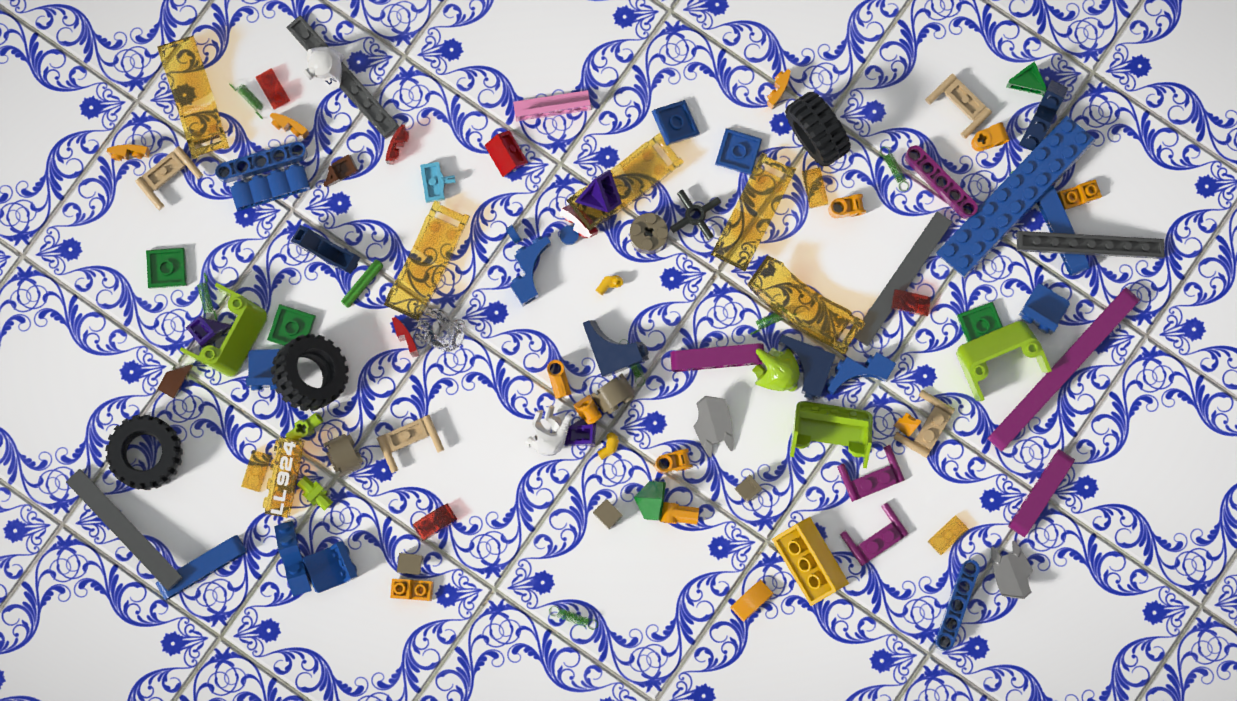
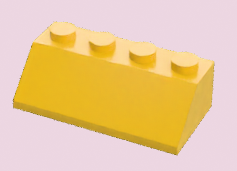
(810, 561)

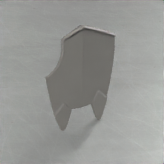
(713, 423)
(1012, 572)

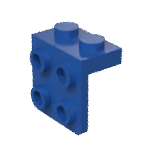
(1044, 309)
(260, 369)
(330, 567)

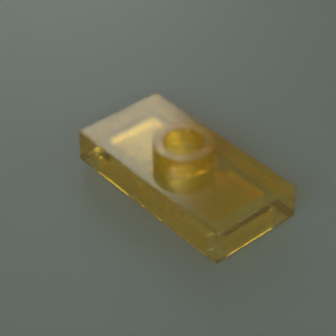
(814, 188)
(256, 471)
(947, 535)

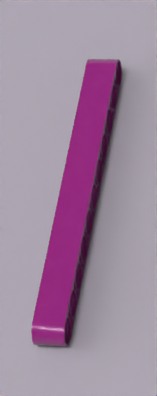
(1063, 369)

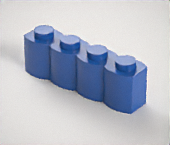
(270, 188)

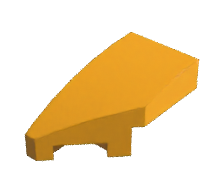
(907, 424)

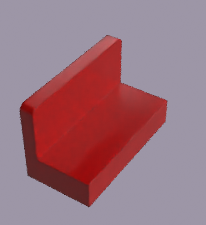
(505, 153)

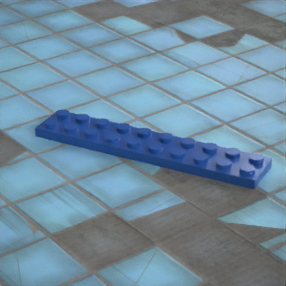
(1015, 196)

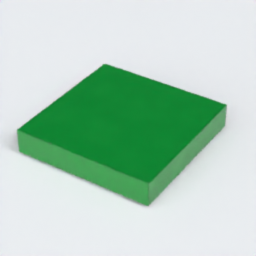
(166, 268)
(979, 321)
(290, 324)

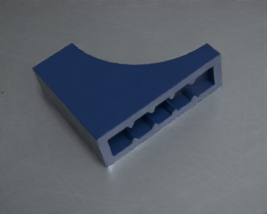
(611, 355)
(814, 364)

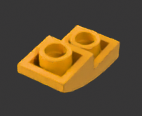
(780, 84)
(284, 122)
(123, 152)
(1079, 195)
(411, 589)
(751, 600)

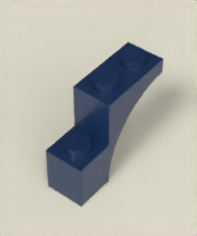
(1044, 115)
(325, 250)

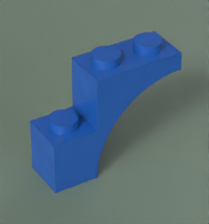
(526, 258)
(848, 369)
(292, 558)

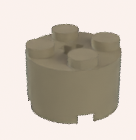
(647, 244)
(613, 393)
(343, 455)

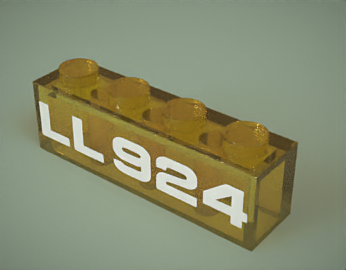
(284, 476)

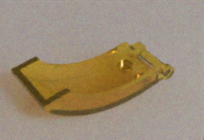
(193, 95)
(632, 178)
(753, 213)
(426, 262)
(803, 306)

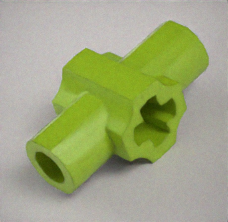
(311, 423)
(314, 493)

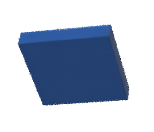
(675, 122)
(738, 151)

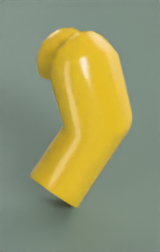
(609, 282)
(611, 446)

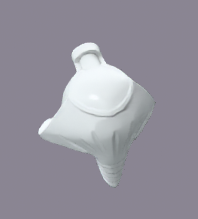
(325, 64)
(546, 442)

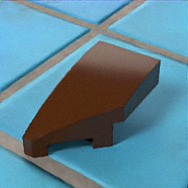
(340, 170)
(174, 379)

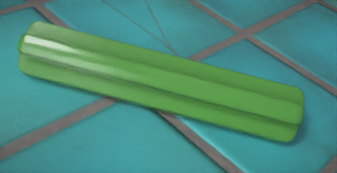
(362, 283)

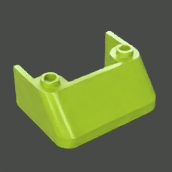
(240, 338)
(976, 352)
(832, 426)

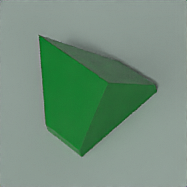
(1028, 80)
(651, 500)

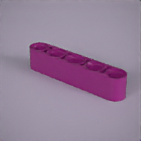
(942, 191)
(715, 357)
(1041, 493)

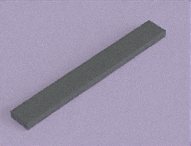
(349, 83)
(1090, 244)
(903, 276)
(124, 529)

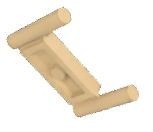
(964, 100)
(163, 172)
(932, 427)
(406, 436)

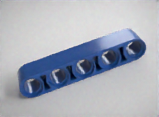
(251, 161)
(1058, 222)
(205, 565)
(964, 598)

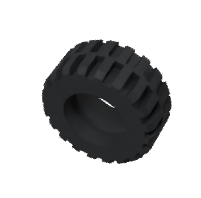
(818, 128)
(328, 360)
(126, 434)

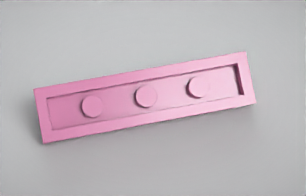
(552, 105)

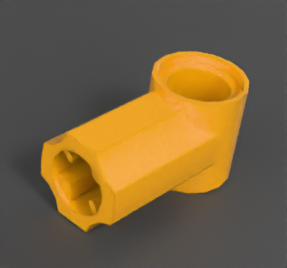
(559, 381)
(674, 513)

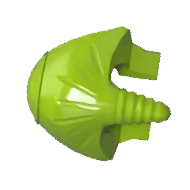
(781, 370)

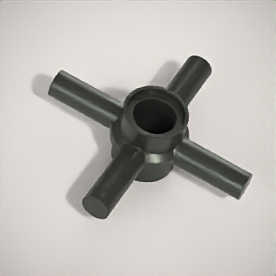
(689, 220)

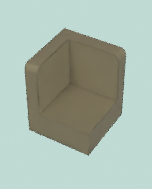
(748, 488)
(607, 514)
(409, 563)

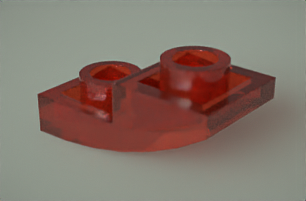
(272, 88)
(398, 140)
(911, 302)
(434, 522)

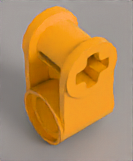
(993, 137)
(850, 205)
(588, 410)
(675, 461)

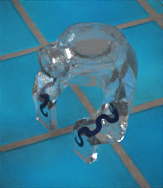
(450, 333)

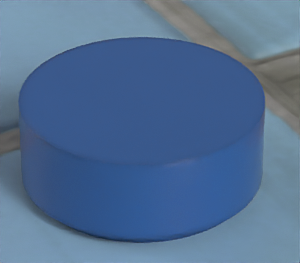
(513, 234)
(568, 235)

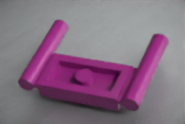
(874, 481)
(879, 541)

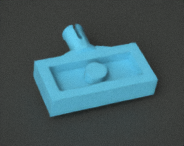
(434, 182)

